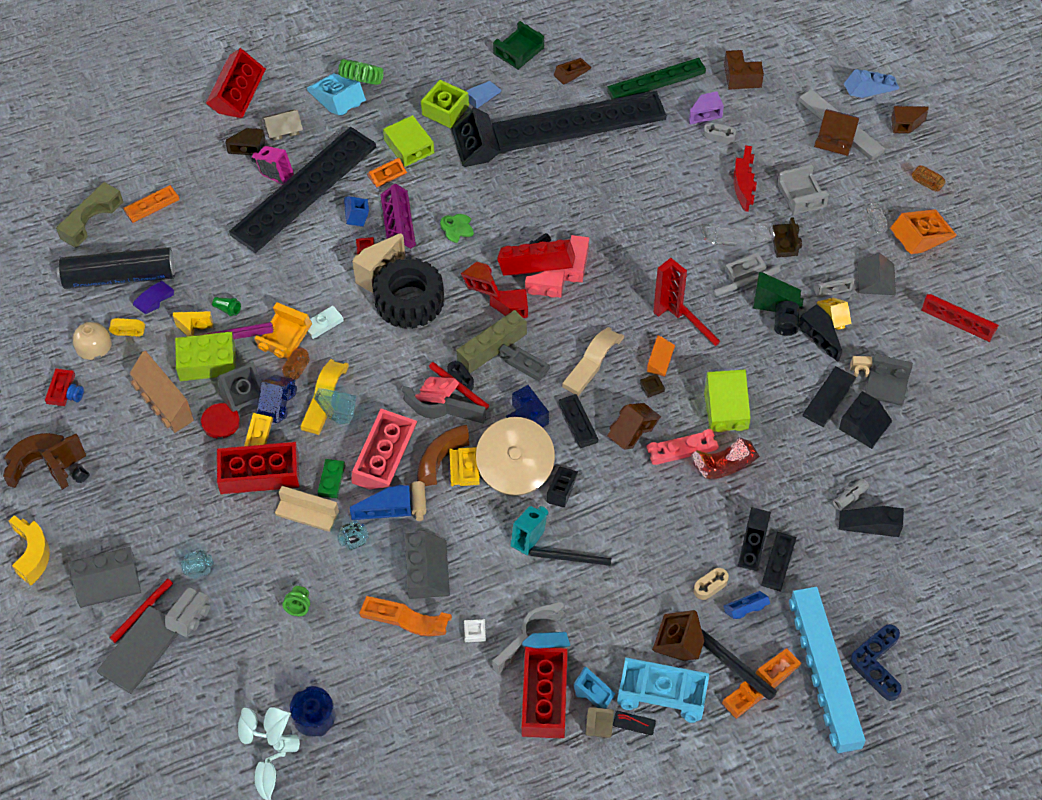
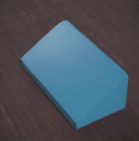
(547, 640)

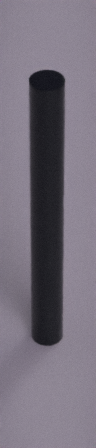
(570, 557)

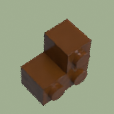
(741, 73)
(632, 422)

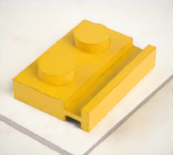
(464, 467)

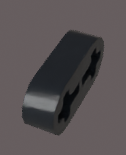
(463, 374)

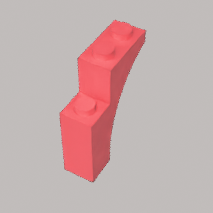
(552, 282)

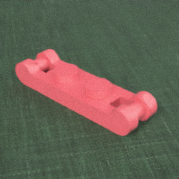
(682, 447)

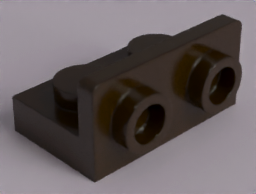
(786, 239)

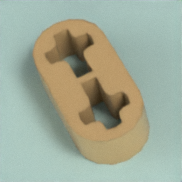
(713, 586)

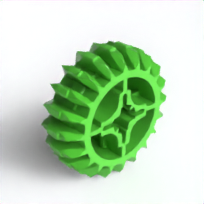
(360, 72)

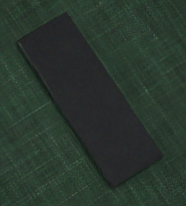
(578, 421)
(778, 561)

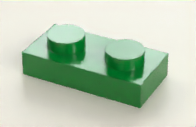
(331, 478)

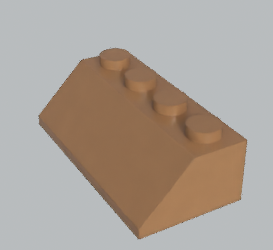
(160, 393)

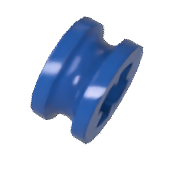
(75, 393)

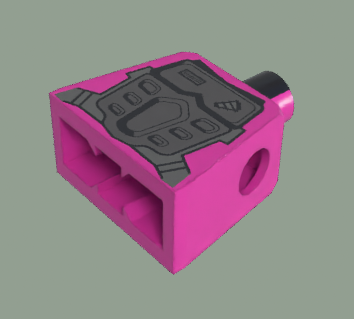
(273, 164)

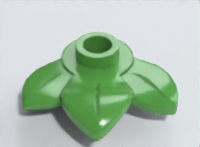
(458, 227)

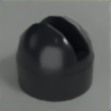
(80, 474)

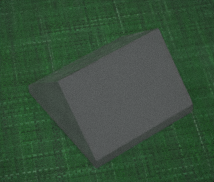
(876, 275)
(240, 386)

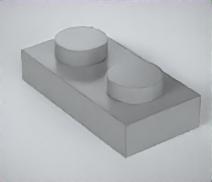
(745, 267)

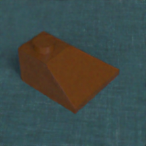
(680, 636)

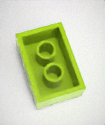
(205, 356)

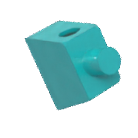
(531, 522)

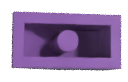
(706, 108)

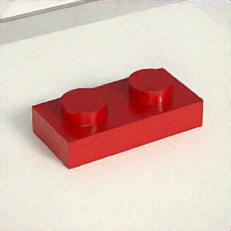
(58, 387)

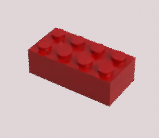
(257, 468)
(544, 692)

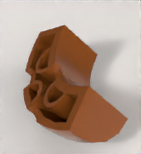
(437, 450)

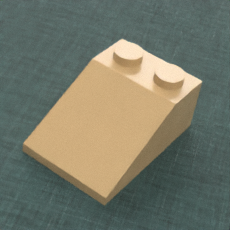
(372, 259)

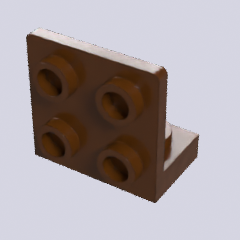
(837, 132)
(62, 456)

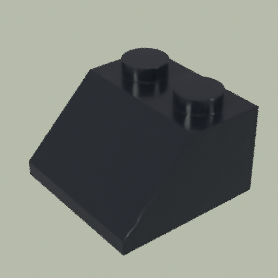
(865, 420)

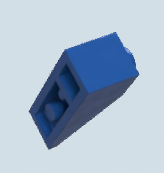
(387, 503)

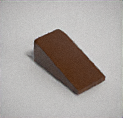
(571, 70)

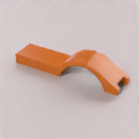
(402, 616)

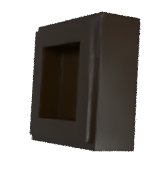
(652, 385)

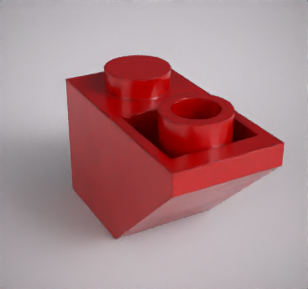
(510, 301)

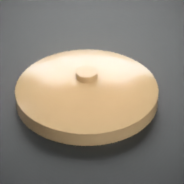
(515, 456)

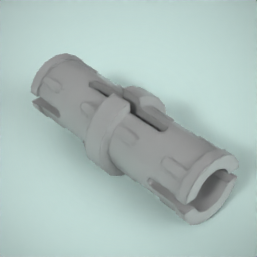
(851, 494)

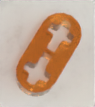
(928, 178)
(294, 363)

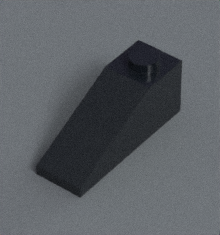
(873, 520)

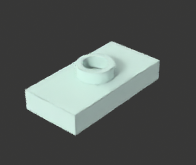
(324, 321)

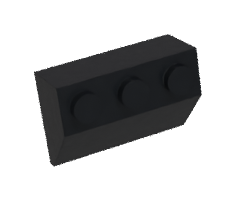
(475, 138)

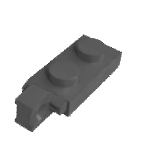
(524, 362)

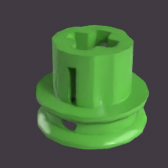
(297, 601)

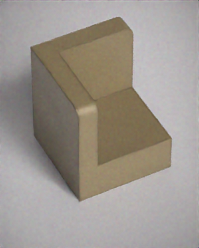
(599, 722)

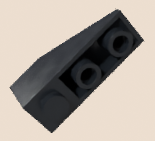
(819, 327)
(754, 539)

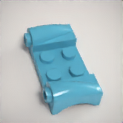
(663, 687)

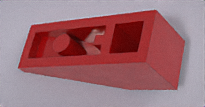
(479, 278)

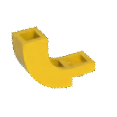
(36, 557)

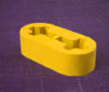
(127, 327)

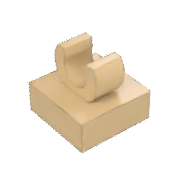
(861, 363)

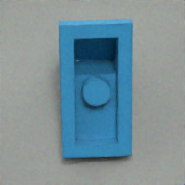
(592, 688)

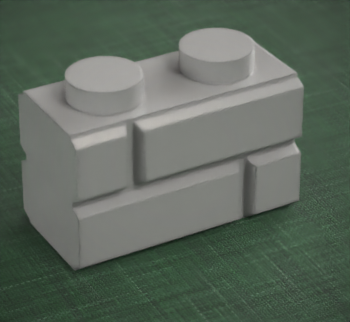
(187, 612)

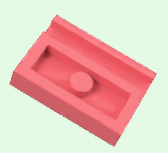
(436, 389)

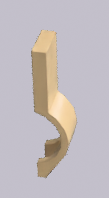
(592, 360)

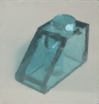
(336, 405)

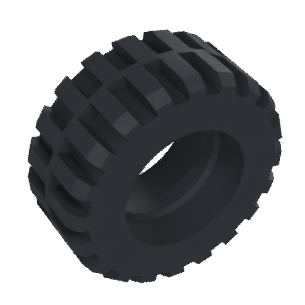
(408, 311)

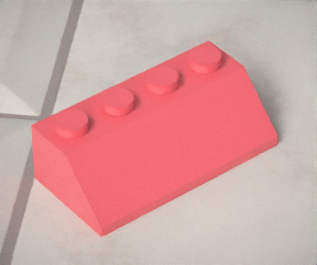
(383, 450)

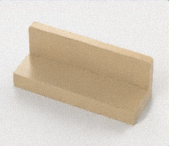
(307, 509)

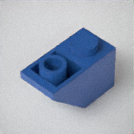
(356, 210)

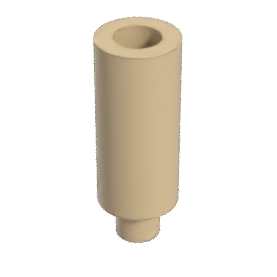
(418, 500)

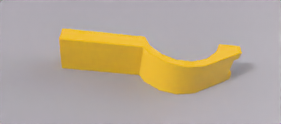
(327, 379)

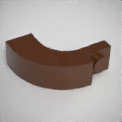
(25, 453)

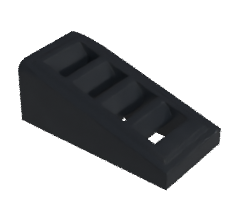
(559, 497)

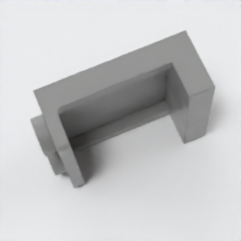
(802, 190)

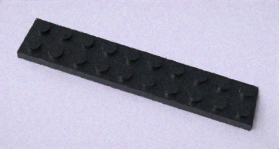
(578, 121)
(302, 189)

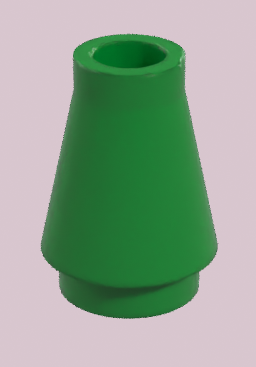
(227, 305)

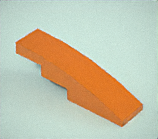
(772, 672)

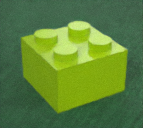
(445, 103)

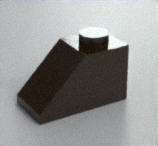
(246, 142)

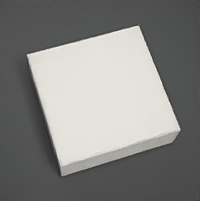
(474, 630)

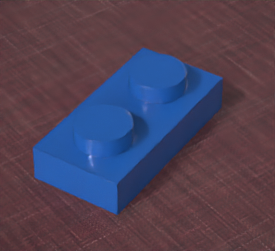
(747, 604)

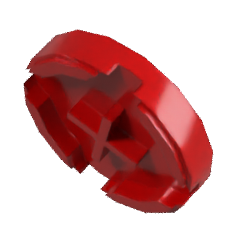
(220, 421)

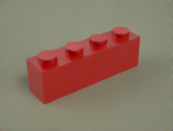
(536, 257)

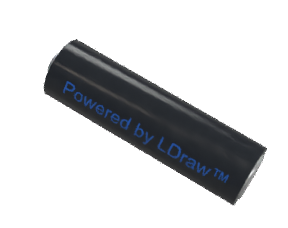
(116, 268)

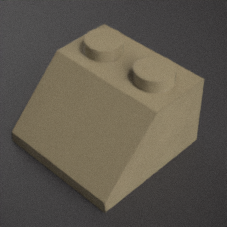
(282, 123)

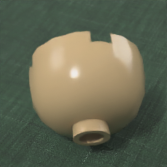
(91, 340)

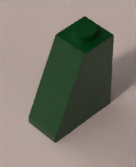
(772, 291)

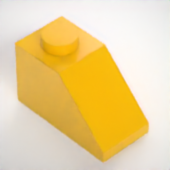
(837, 310)

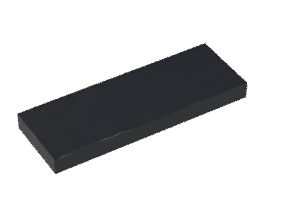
(829, 396)

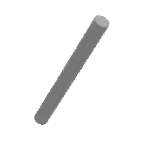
(743, 282)

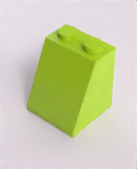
(727, 400)

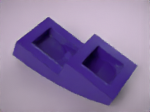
(151, 298)

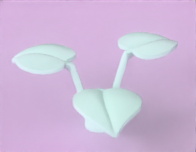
(274, 724)

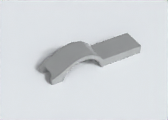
(515, 649)

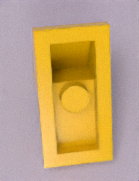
(192, 320)

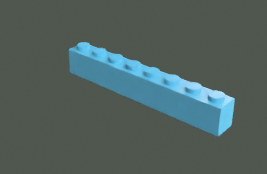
(827, 670)

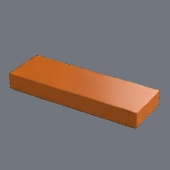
(151, 204)

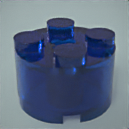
(304, 717)

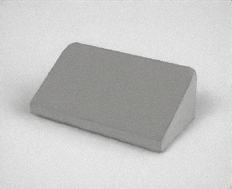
(834, 287)

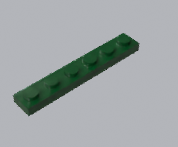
(657, 79)

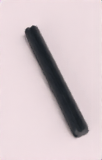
(738, 666)

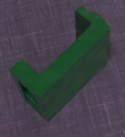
(519, 46)

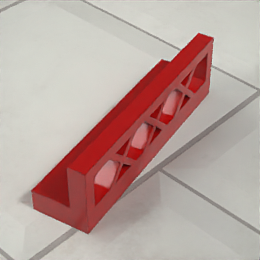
(665, 287)
(959, 317)

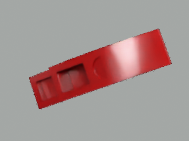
(744, 179)

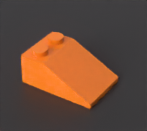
(922, 230)

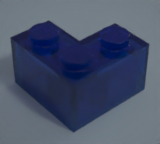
(274, 396)
(529, 406)

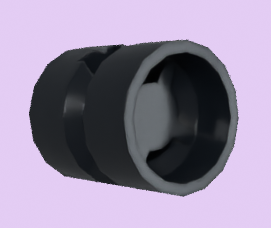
(786, 318)

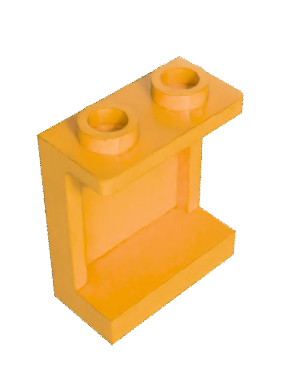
(289, 330)

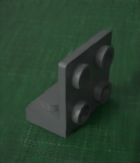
(889, 379)

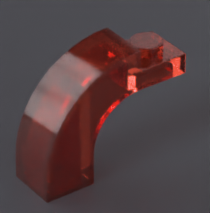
(727, 461)

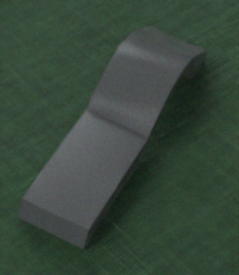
(450, 407)

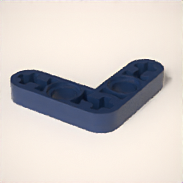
(870, 662)

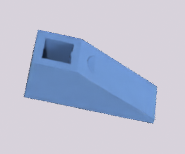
(867, 83)

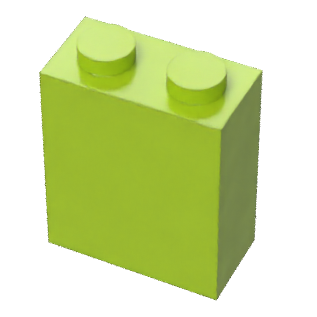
(408, 141)

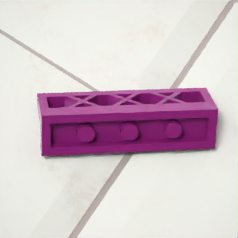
(401, 214)

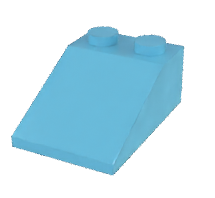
(337, 93)

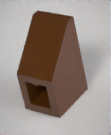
(908, 118)

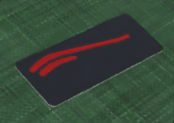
(634, 723)

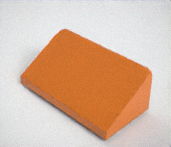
(387, 172)
(660, 356)

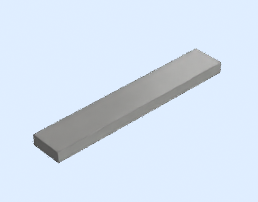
(861, 141)

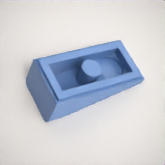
(482, 93)

